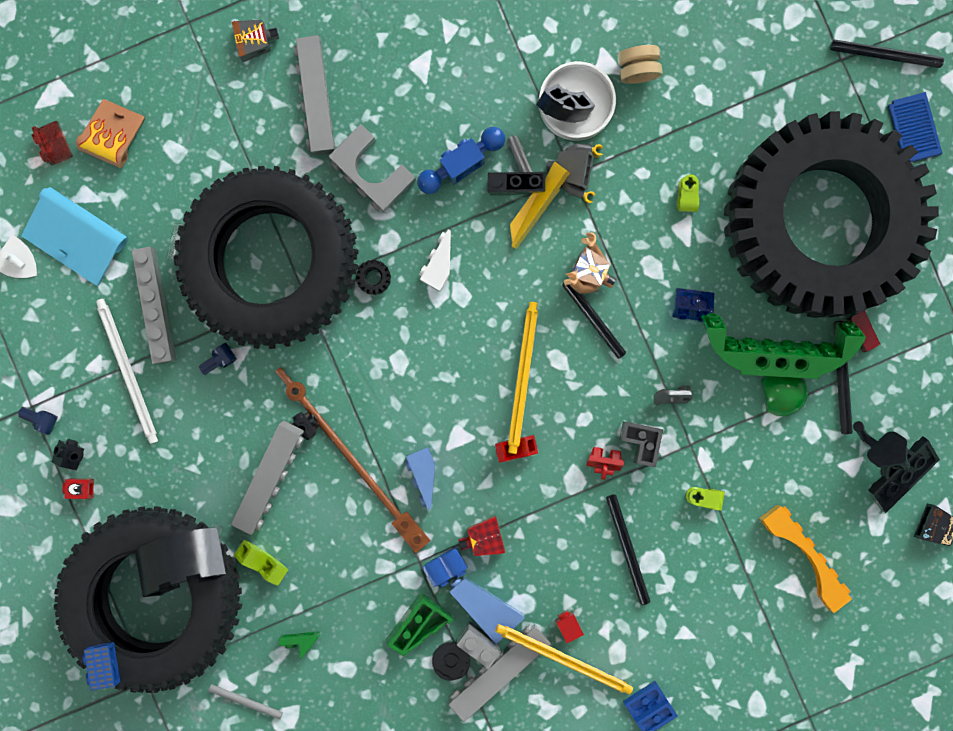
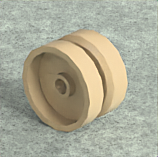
(640, 64)

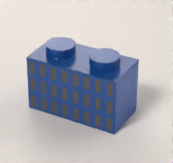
(101, 666)

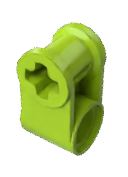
(688, 197)
(707, 498)

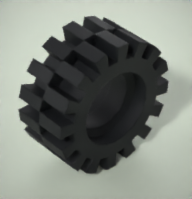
(373, 265)

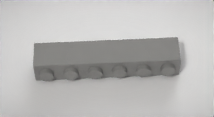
(315, 95)
(154, 305)
(267, 478)
(490, 681)

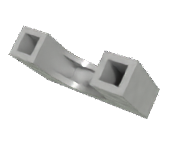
(346, 159)

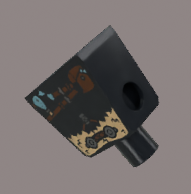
(935, 526)

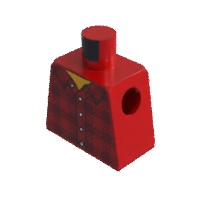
(484, 538)

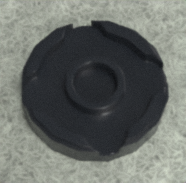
(450, 661)

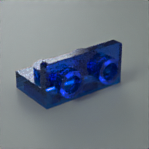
(692, 304)

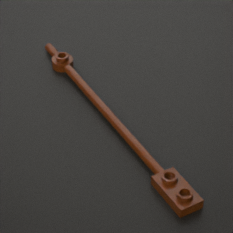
(404, 522)

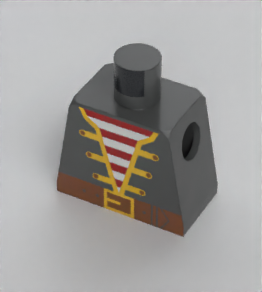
(253, 38)

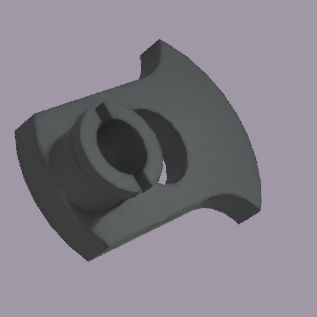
(681, 396)

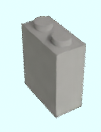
(478, 645)

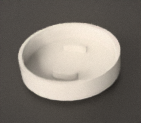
(598, 87)

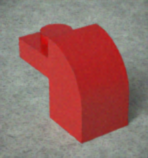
(526, 448)

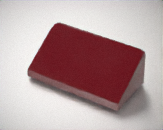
(863, 322)

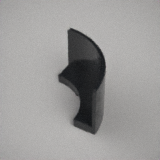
(178, 559)

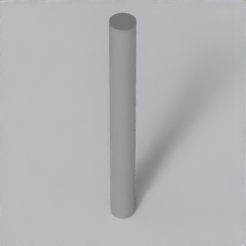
(245, 701)

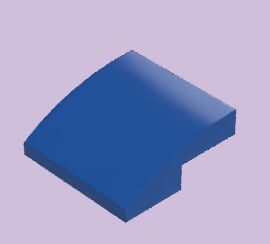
(650, 708)

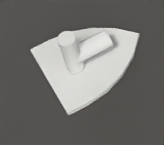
(17, 259)

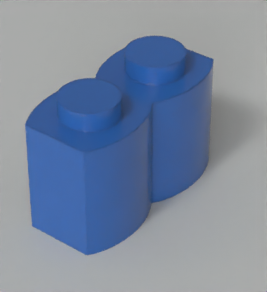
(445, 567)

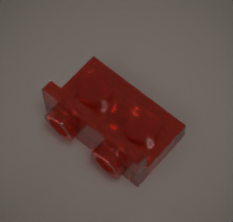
(52, 143)

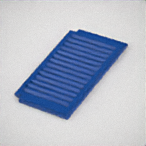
(915, 122)

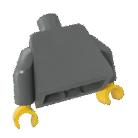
(578, 161)

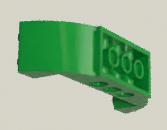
(784, 357)

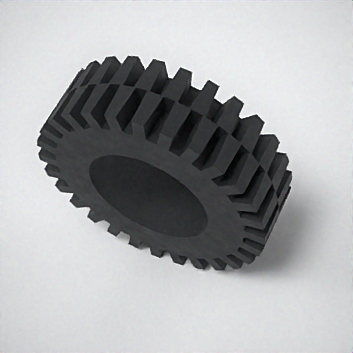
(889, 186)

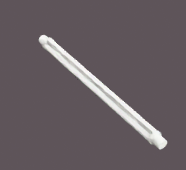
(126, 371)

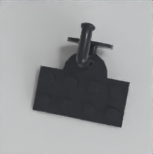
(899, 465)

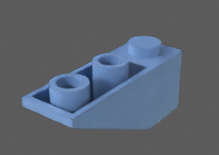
(423, 468)

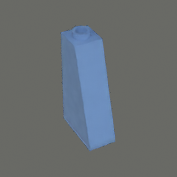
(485, 607)

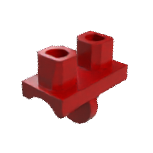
(604, 465)

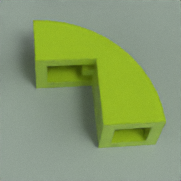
(261, 561)

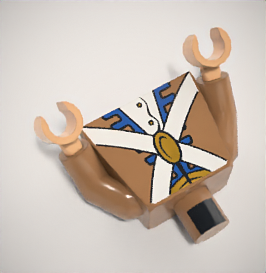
(590, 269)

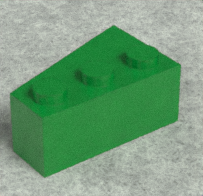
(417, 624)

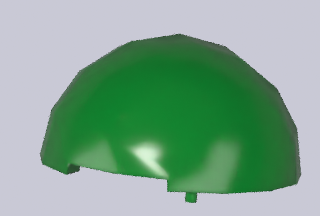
(784, 394)

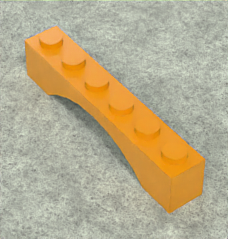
(828, 587)

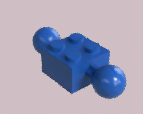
(461, 161)

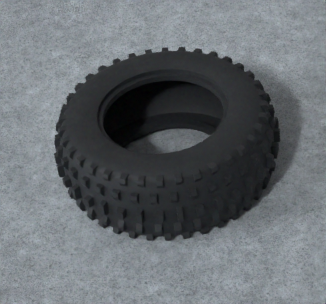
(221, 213)
(88, 619)

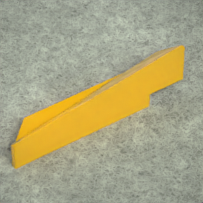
(537, 204)

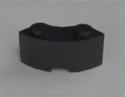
(565, 105)

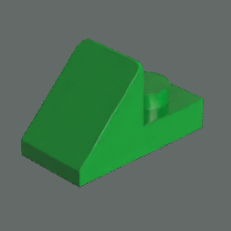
(304, 640)

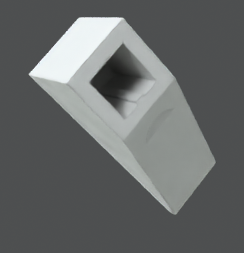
(438, 269)

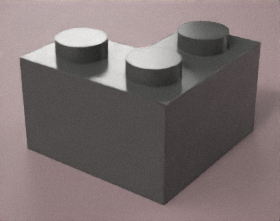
(647, 440)

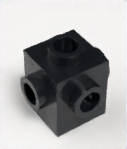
(307, 423)
(68, 454)

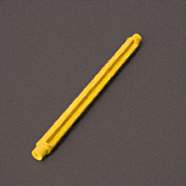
(522, 378)
(563, 659)

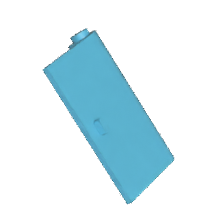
(67, 227)

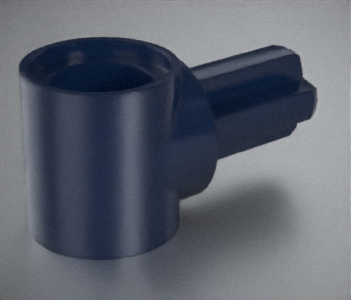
(222, 357)
(42, 421)

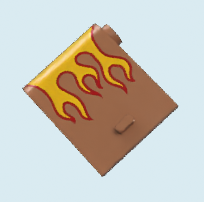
(108, 135)

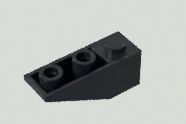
(515, 183)

